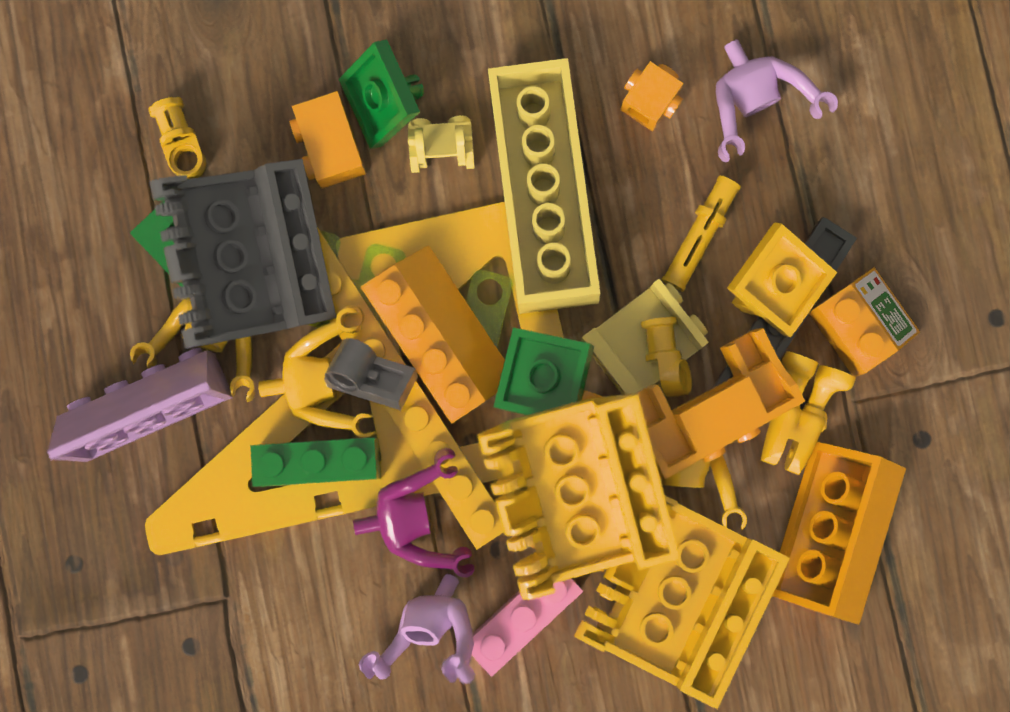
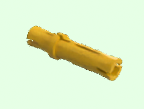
(722, 192)

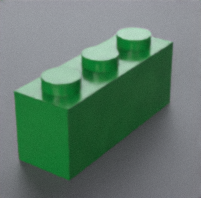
(315, 462)

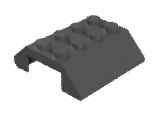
(244, 252)

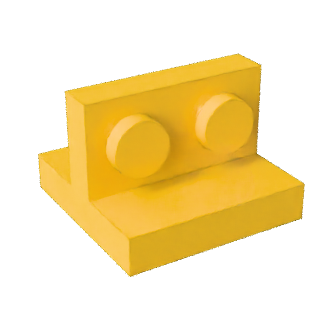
(781, 280)

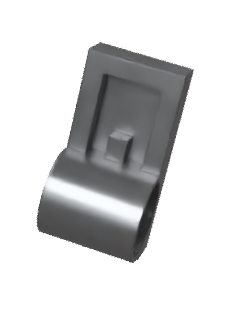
(364, 375)

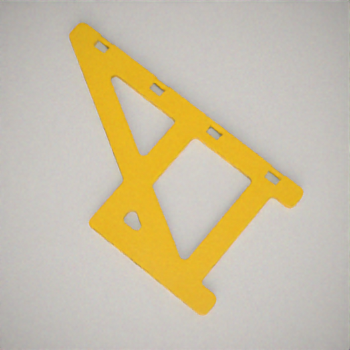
(221, 489)

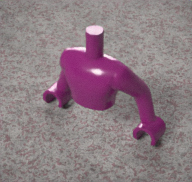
(404, 519)

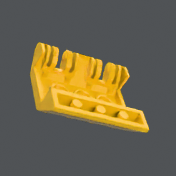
(579, 491)
(689, 614)

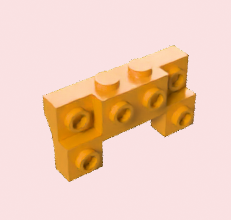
(724, 413)

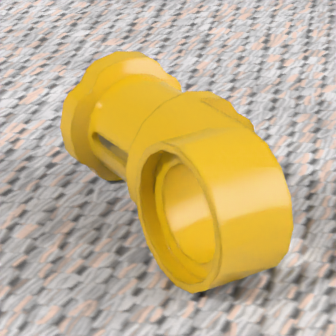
(177, 138)
(673, 370)

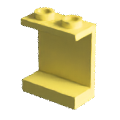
(622, 343)

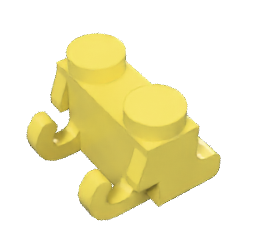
(440, 140)

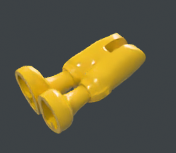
(806, 424)

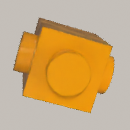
(652, 94)

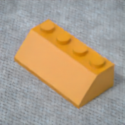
(437, 332)
(838, 530)

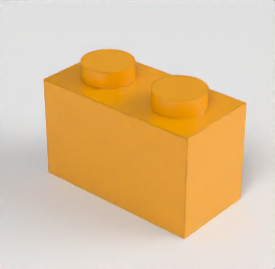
(327, 139)

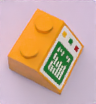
(864, 323)

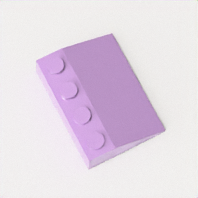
(139, 407)

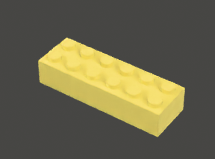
(544, 186)

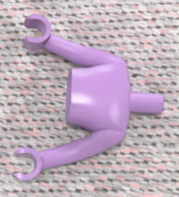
(754, 87)
(424, 623)

